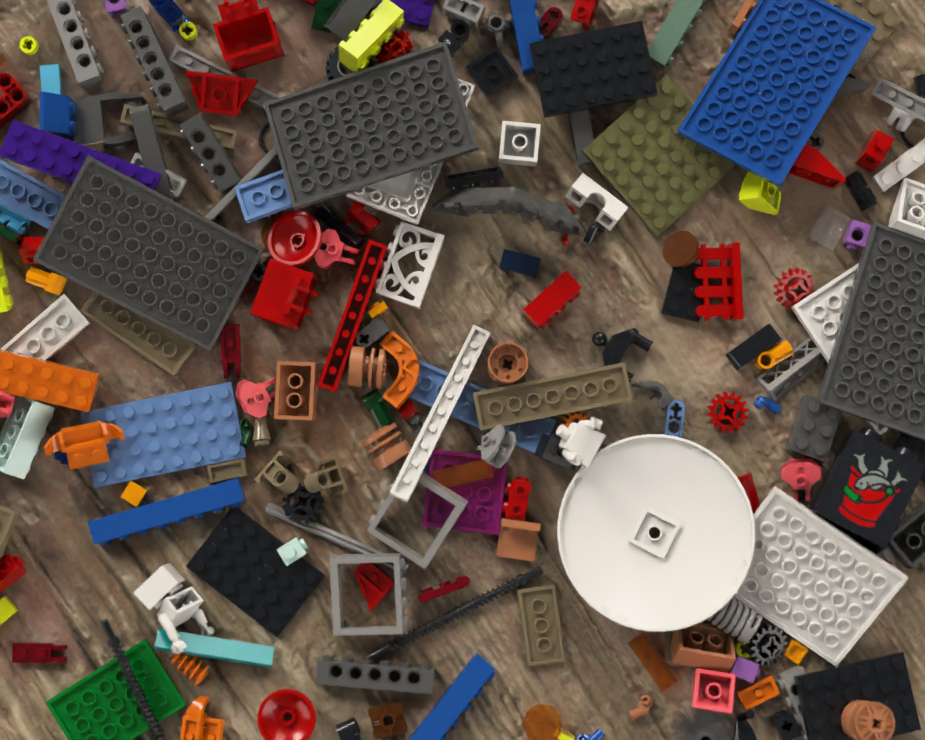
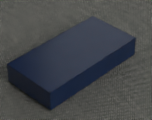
(520, 263)

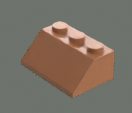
(296, 391)
(703, 647)

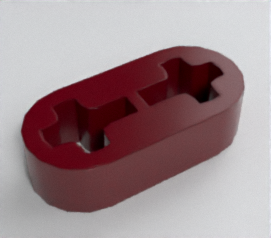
(553, 24)

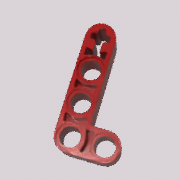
(9, 99)

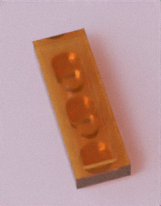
(463, 473)
(652, 661)

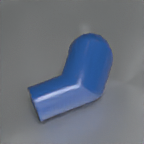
(768, 403)
(597, 735)

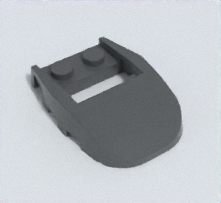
(90, 120)

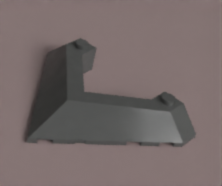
(511, 201)

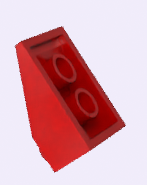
(816, 168)

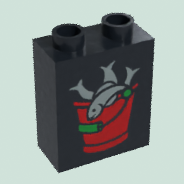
(868, 488)

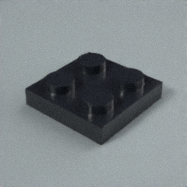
(491, 72)

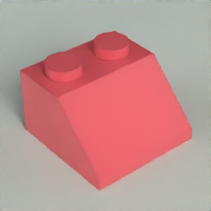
(713, 690)

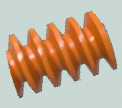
(190, 667)

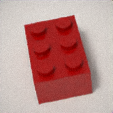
(552, 301)

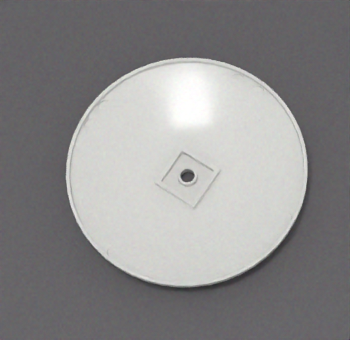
(701, 523)

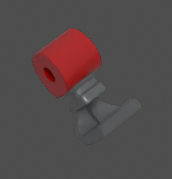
(410, 415)

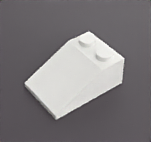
(909, 209)

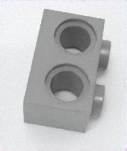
(464, 10)

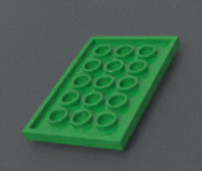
(105, 706)

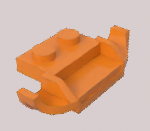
(84, 443)
(197, 724)

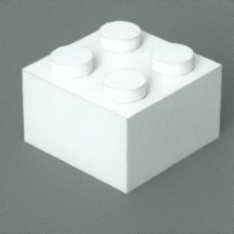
(519, 143)
(159, 586)

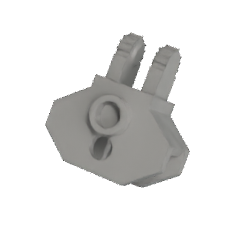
(497, 446)

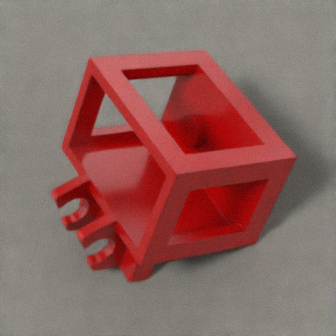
(247, 35)
(284, 295)

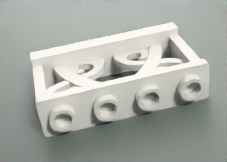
(431, 249)

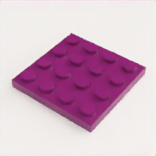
(484, 496)

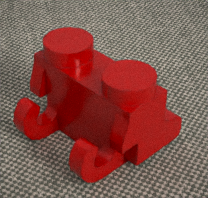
(362, 219)

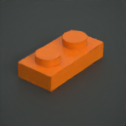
(758, 692)

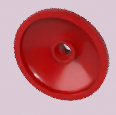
(287, 233)
(272, 718)

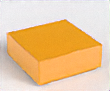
(134, 493)
(795, 651)

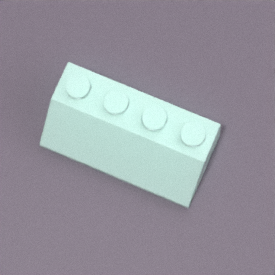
(23, 435)

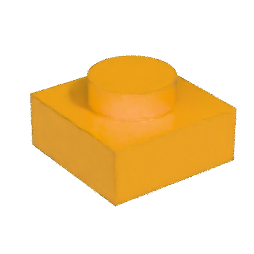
(377, 309)

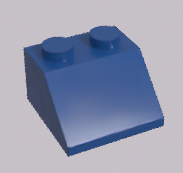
(57, 114)

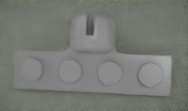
(905, 104)

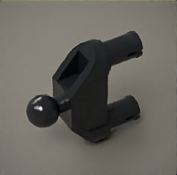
(618, 344)

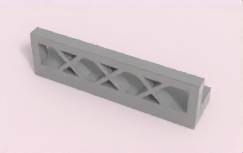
(795, 374)

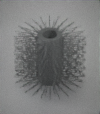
(702, 727)

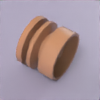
(509, 353)
(366, 367)
(386, 446)
(859, 717)

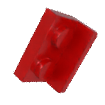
(584, 12)

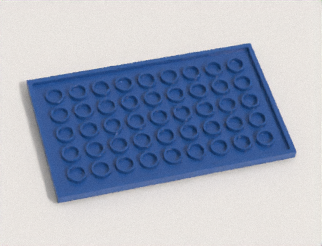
(776, 84)

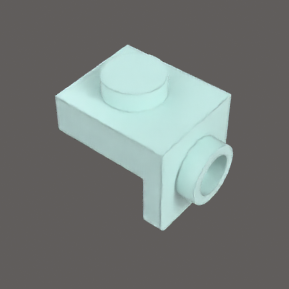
(293, 550)

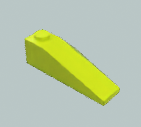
(759, 194)

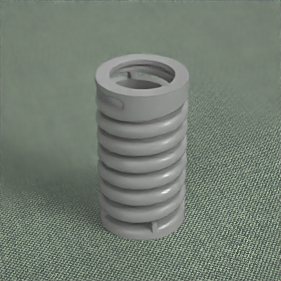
(734, 623)

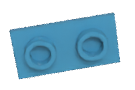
(14, 220)

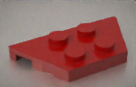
(220, 92)

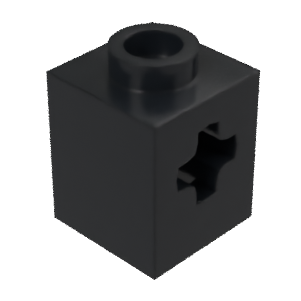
(792, 730)

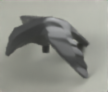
(659, 391)

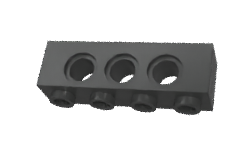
(199, 123)

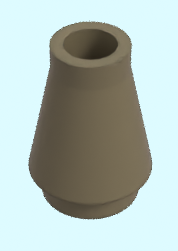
(261, 433)

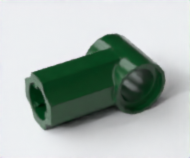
(376, 404)

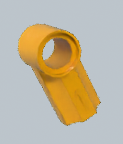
(49, 281)
(775, 355)

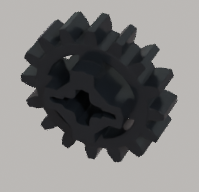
(295, 508)
(767, 644)

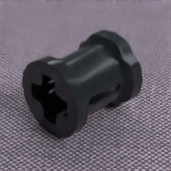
(257, 269)

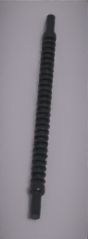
(114, 643)
(389, 647)

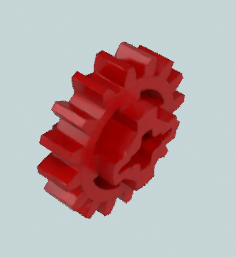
(397, 47)
(793, 287)
(722, 404)

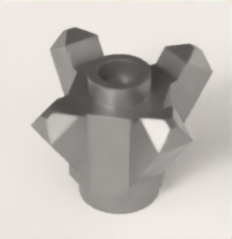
(495, 28)

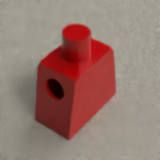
(874, 148)

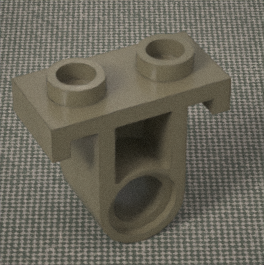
(278, 474)
(327, 478)

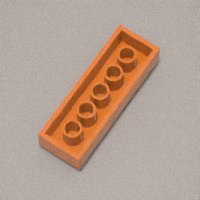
(48, 381)

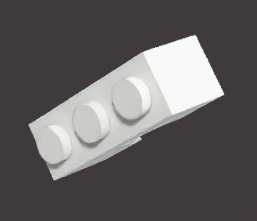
(588, 191)

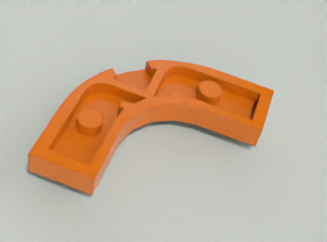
(408, 369)

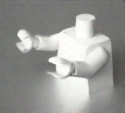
(580, 441)
(178, 610)

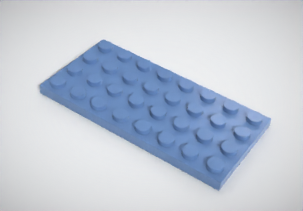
(169, 434)

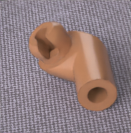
(643, 708)

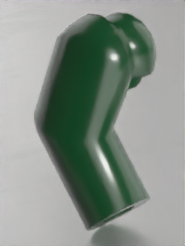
(247, 432)

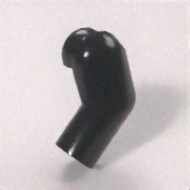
(592, 231)

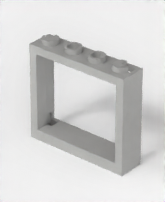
(423, 561)
(337, 597)

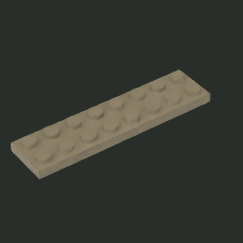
(552, 396)

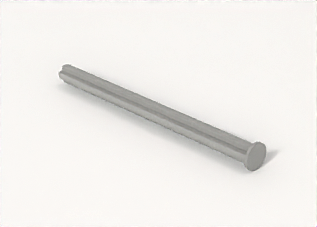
(328, 534)

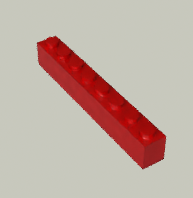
(352, 316)

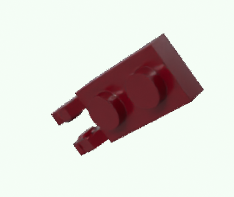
(231, 349)
(445, 588)
(36, 652)

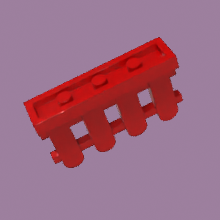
(732, 290)

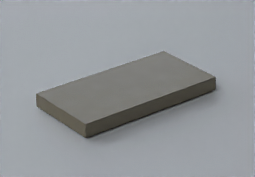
(541, 625)

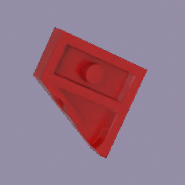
(373, 582)

